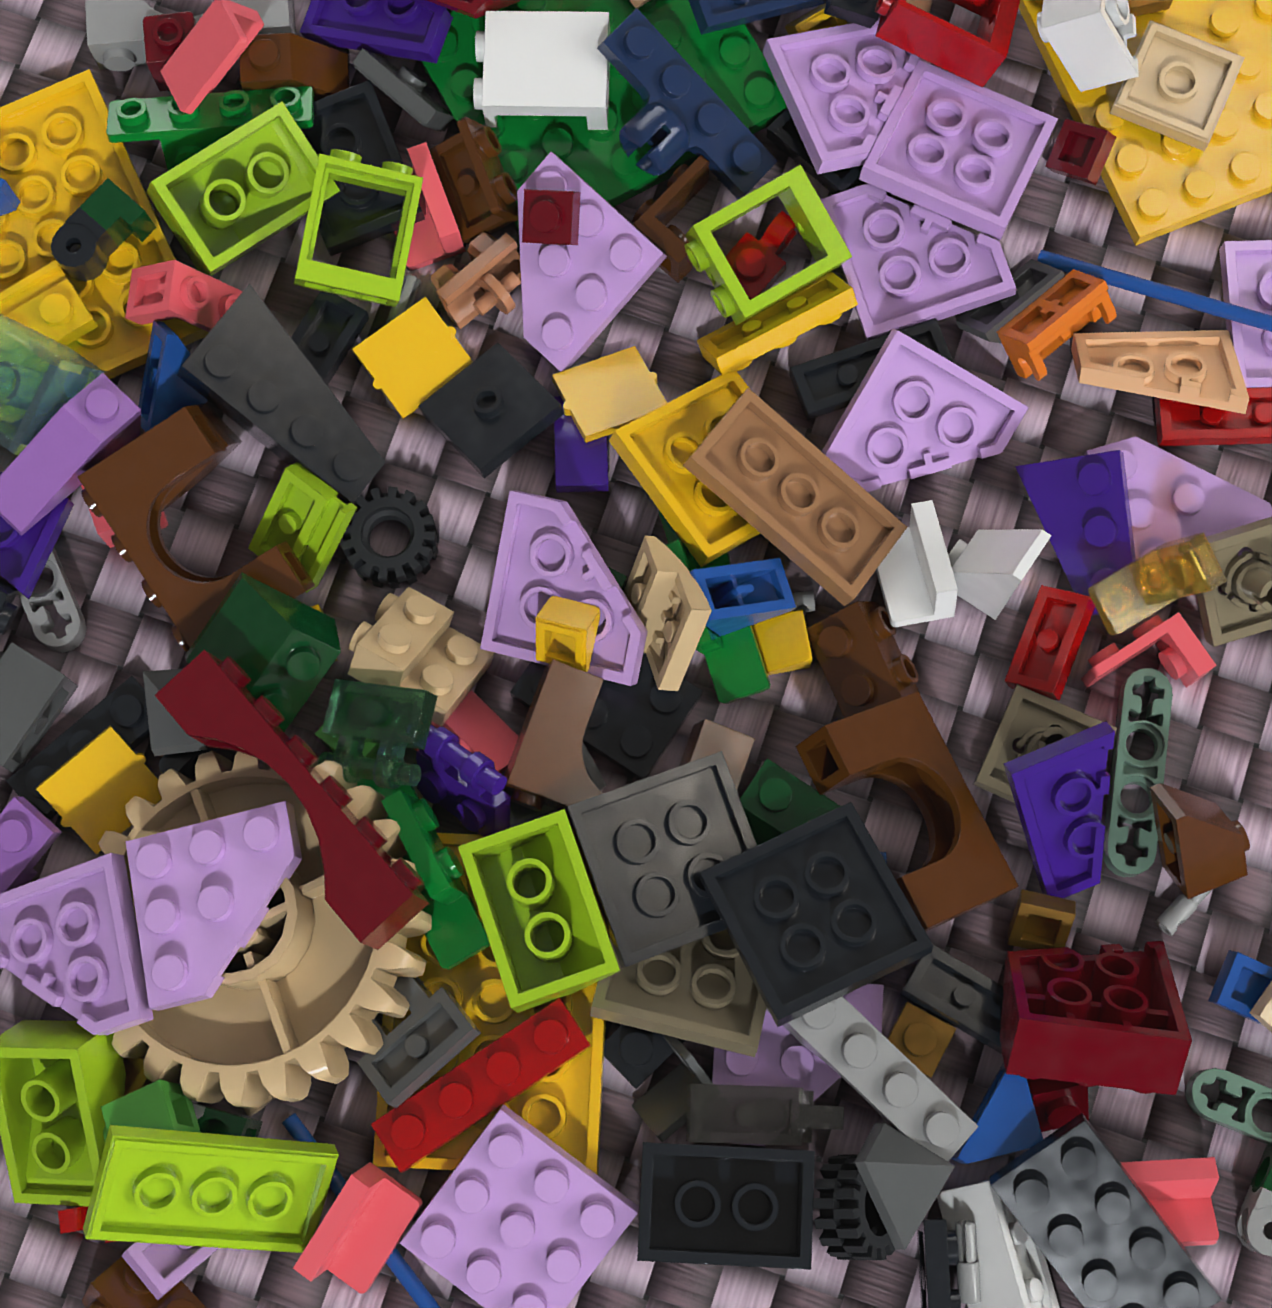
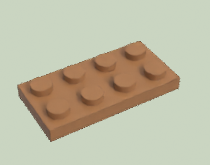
(795, 497)

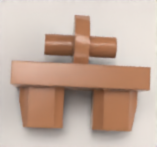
(481, 283)

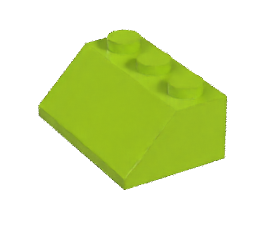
(539, 911)

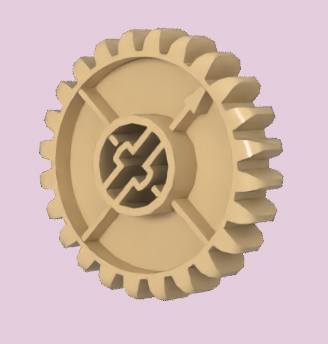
(307, 974)

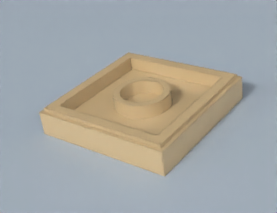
(1178, 85)

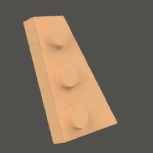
(1165, 365)

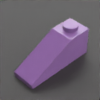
(72, 442)

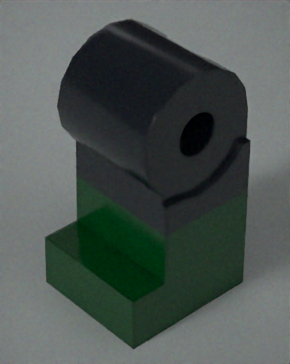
(98, 230)

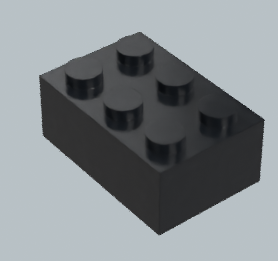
(726, 1206)

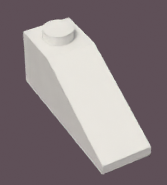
(994, 565)

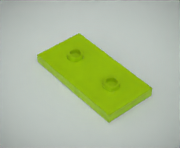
(209, 1190)

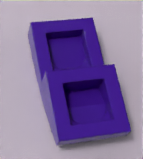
(577, 463)

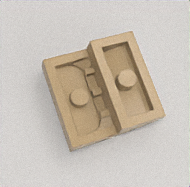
(669, 608)

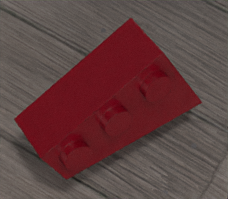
(1094, 1018)

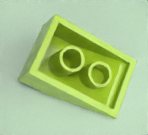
(239, 190)
(51, 1108)

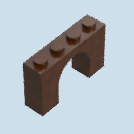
(130, 495)
(907, 749)
(548, 753)

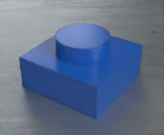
(1240, 984)

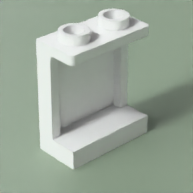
(543, 66)

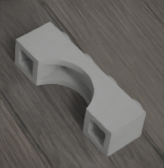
(117, 31)
(883, 1076)

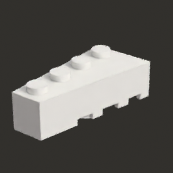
(1090, 39)

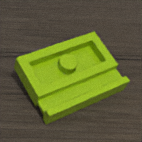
(305, 516)

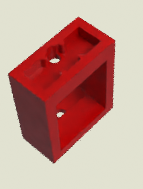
(947, 45)

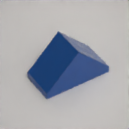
(162, 389)
(744, 593)
(1004, 1120)

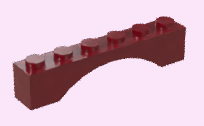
(360, 878)

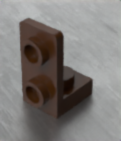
(655, 215)

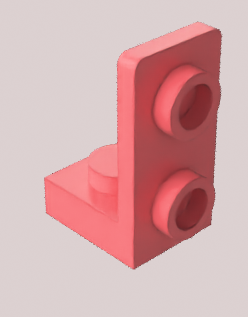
(180, 292)
(1180, 652)

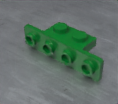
(214, 118)
(731, 658)
(456, 925)

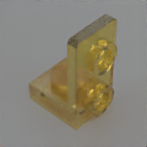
(1156, 580)

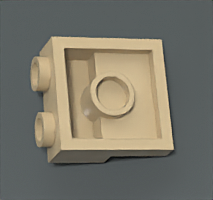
(418, 651)

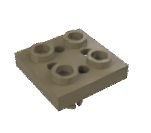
(1249, 580)
(1030, 720)

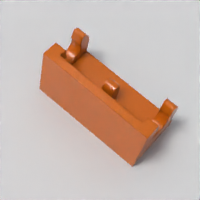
(1054, 320)

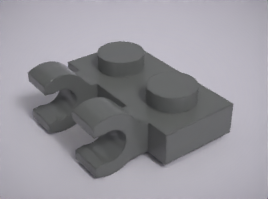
(419, 1043)

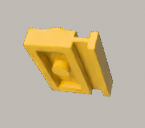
(48, 305)

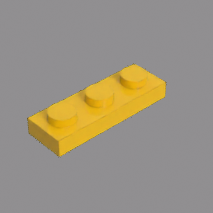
(777, 325)

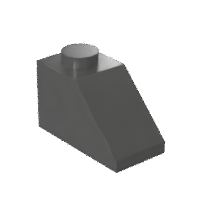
(29, 704)

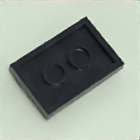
(356, 123)
(627, 722)

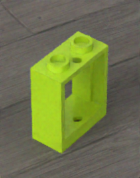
(809, 218)
(329, 278)

